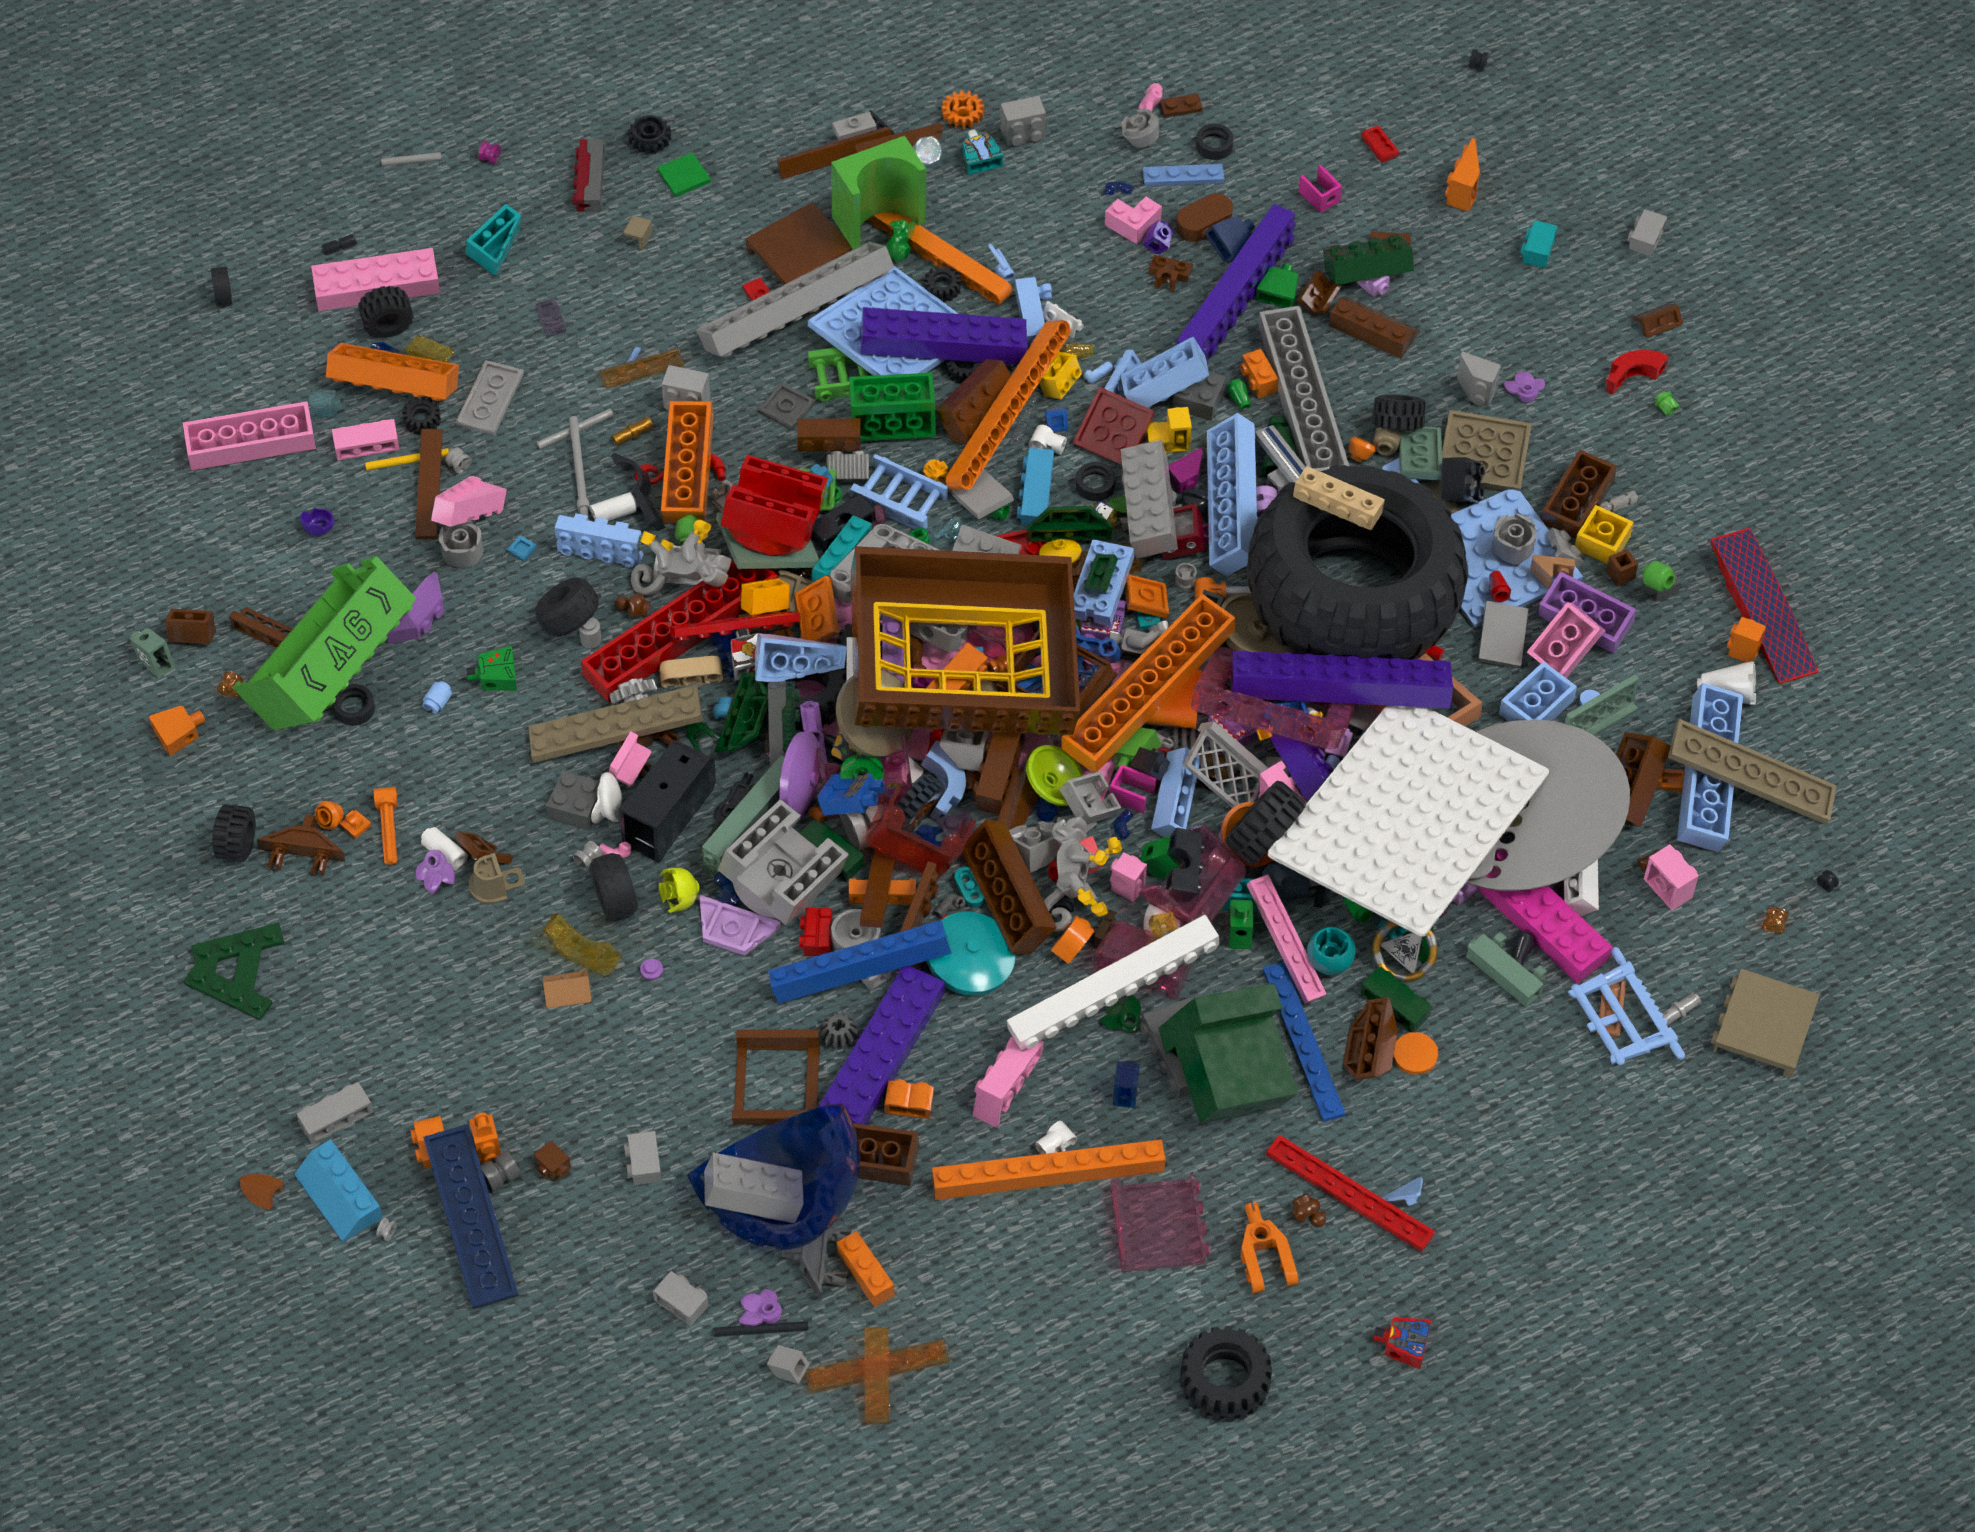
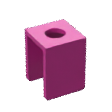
(1317, 199)
(1136, 779)

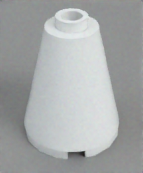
(1736, 678)

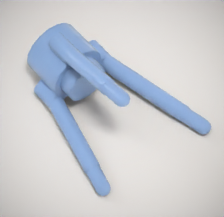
(1003, 269)

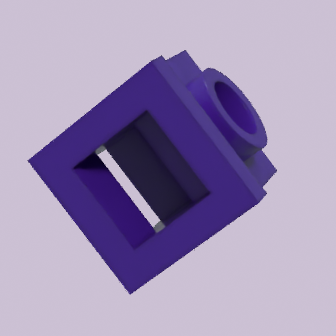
(1160, 233)

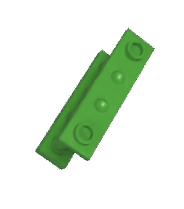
(828, 357)

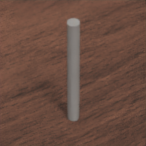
(567, 432)

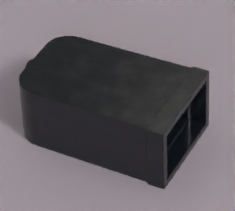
(666, 800)

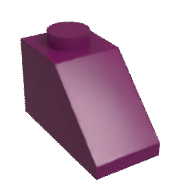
(1185, 471)

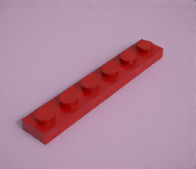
(726, 626)

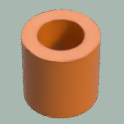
(816, 813)

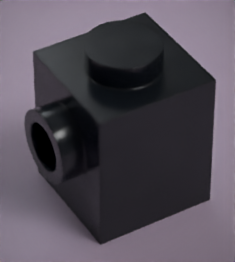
(1150, 762)

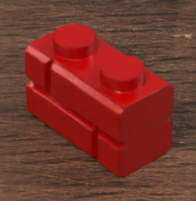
(817, 931)

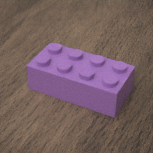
(1603, 609)

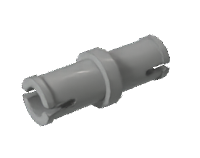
(1680, 1008)

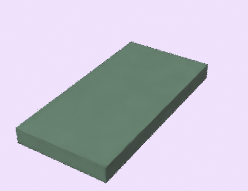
(1421, 453)

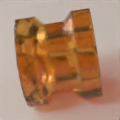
(228, 681)
(1775, 920)

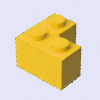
(1174, 433)

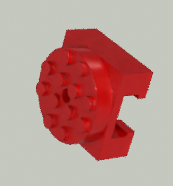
(773, 506)

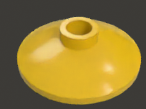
(1062, 547)

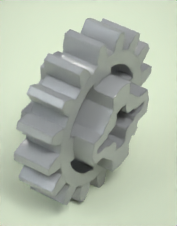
(633, 690)

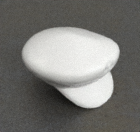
(608, 799)

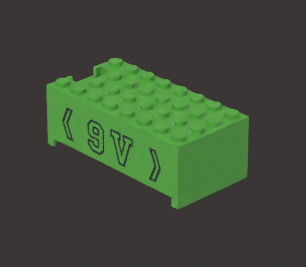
(328, 645)

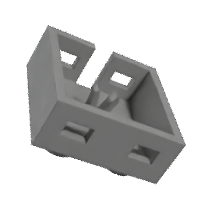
(1089, 788)

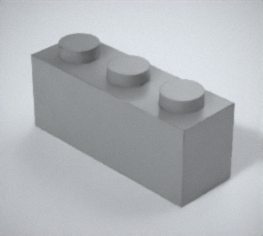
(334, 1112)

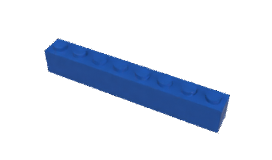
(859, 961)

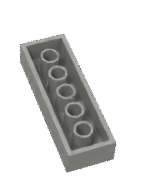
(1148, 499)

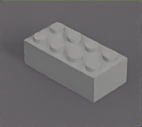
(753, 1187)

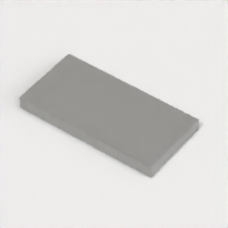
(489, 397)

